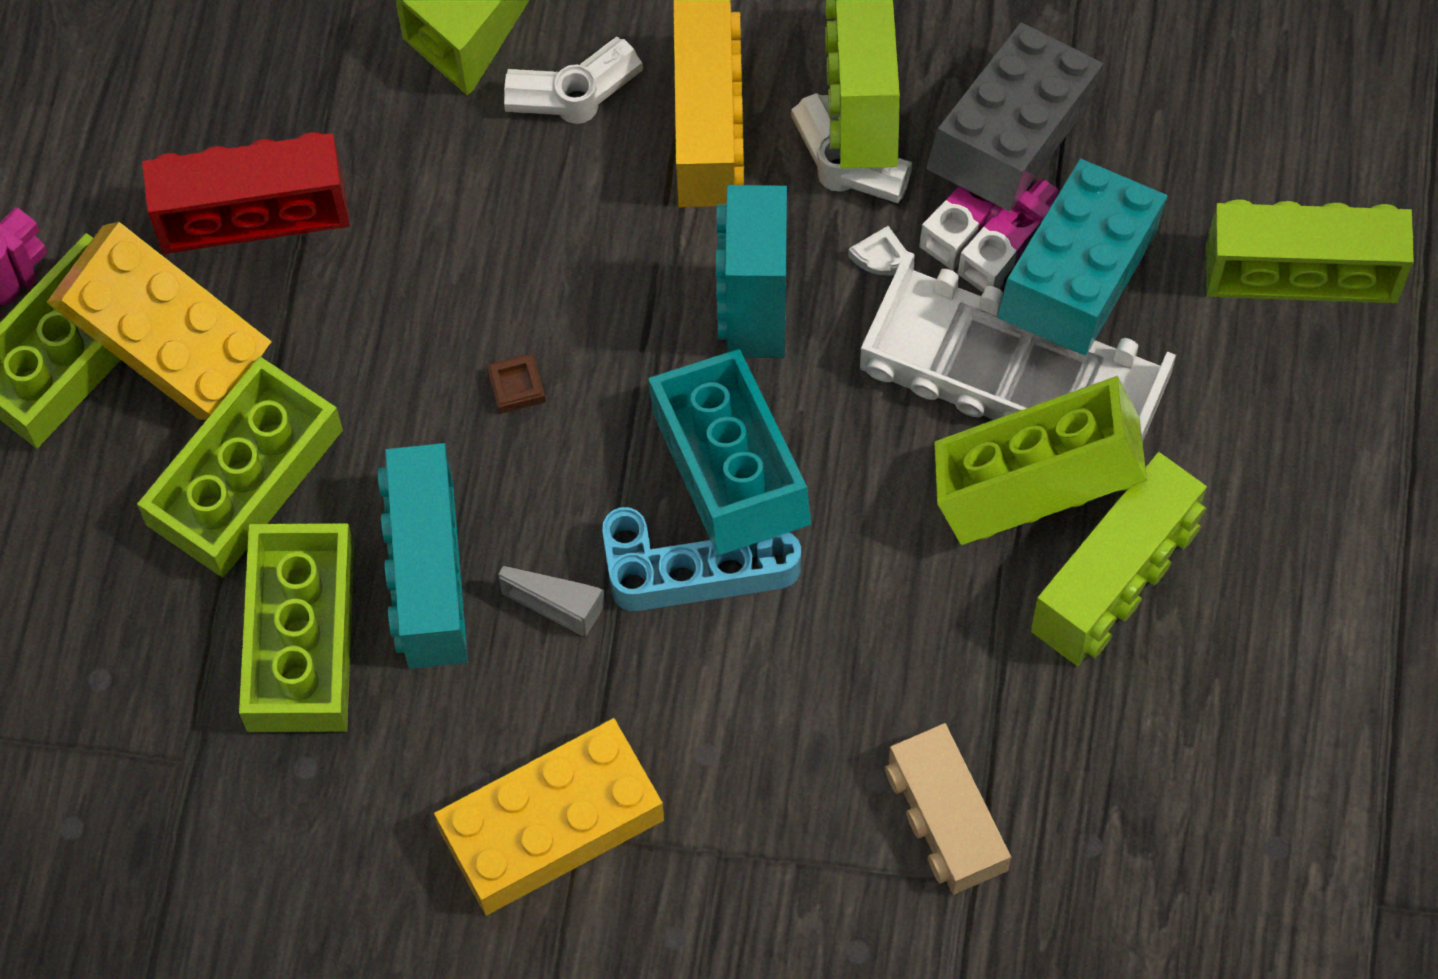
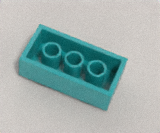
(1082, 257)
(752, 270)
(729, 452)
(423, 556)

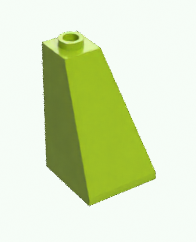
(458, 34)

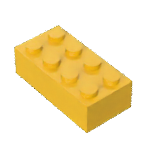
(707, 101)
(158, 320)
(550, 816)

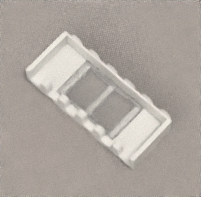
(959, 351)

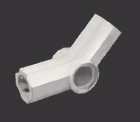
(597, 77)
(814, 126)

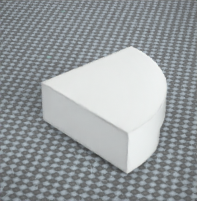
(878, 253)

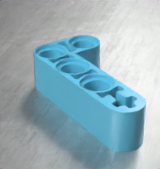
(699, 557)

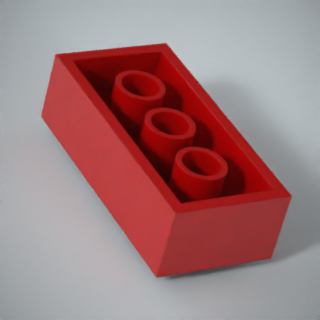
(246, 193)

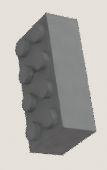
(1014, 116)

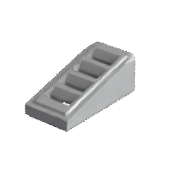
(558, 599)

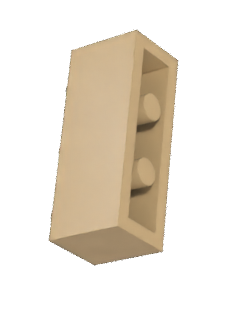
(947, 809)

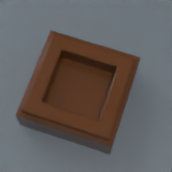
(516, 383)

